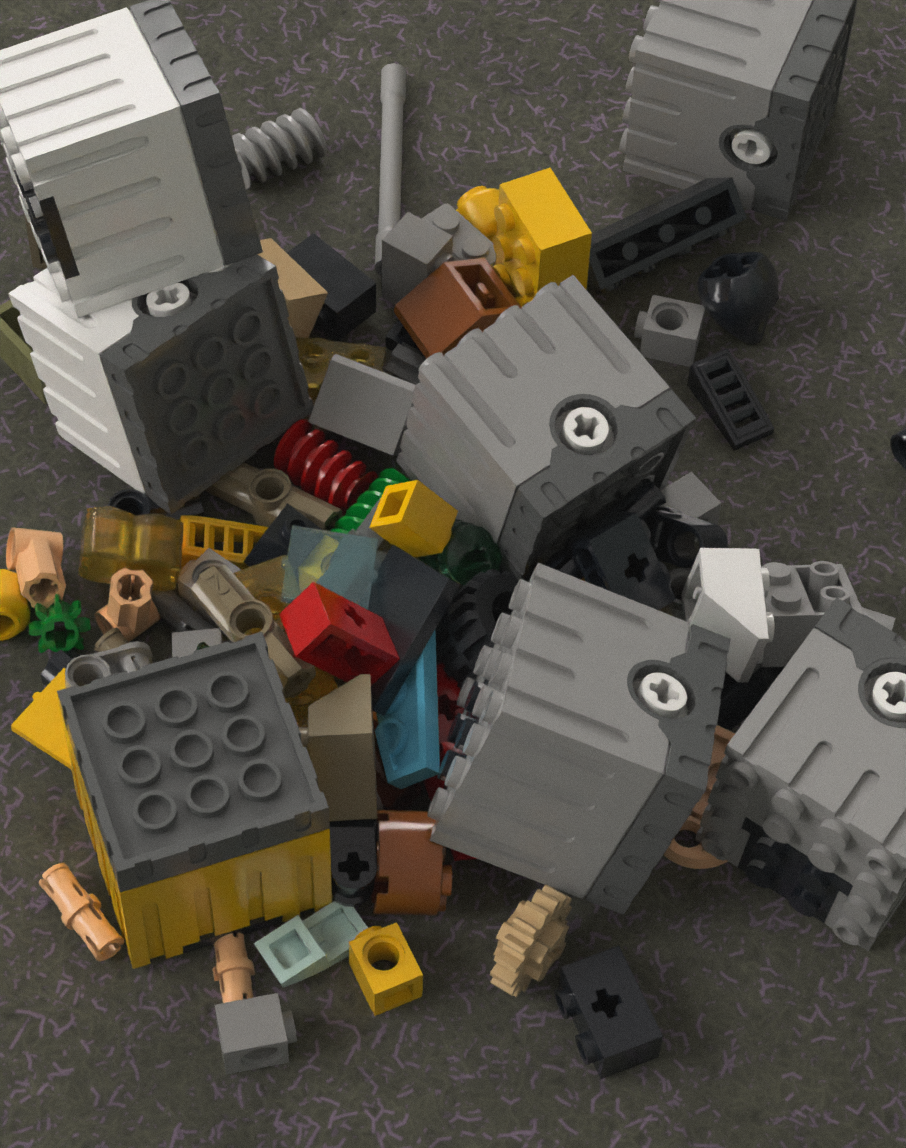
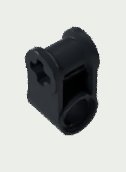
(675, 535)
(353, 850)

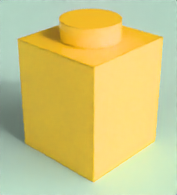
(414, 518)

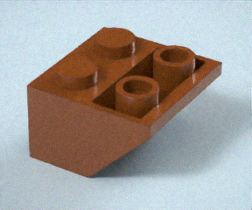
(453, 303)

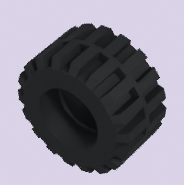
(471, 621)

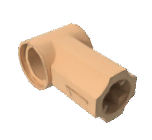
(37, 561)
(128, 604)

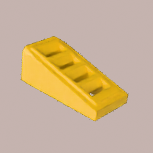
(218, 530)

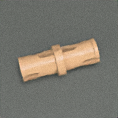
(81, 912)
(233, 968)

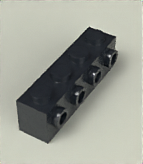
(662, 232)

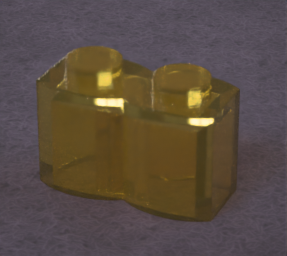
(121, 540)

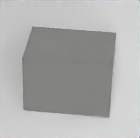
(363, 404)

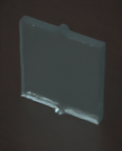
(332, 560)

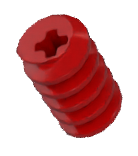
(320, 467)

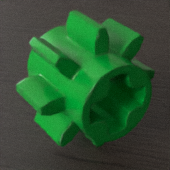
(61, 612)

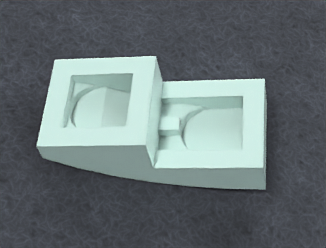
(311, 945)

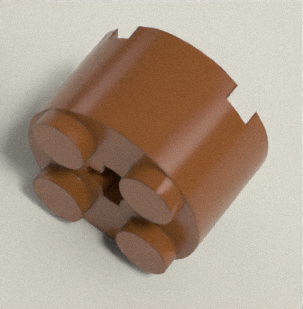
(409, 866)

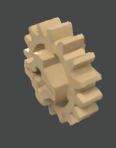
(531, 940)

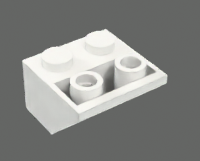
(728, 598)

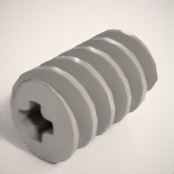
(278, 143)

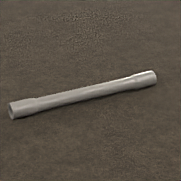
(392, 99)

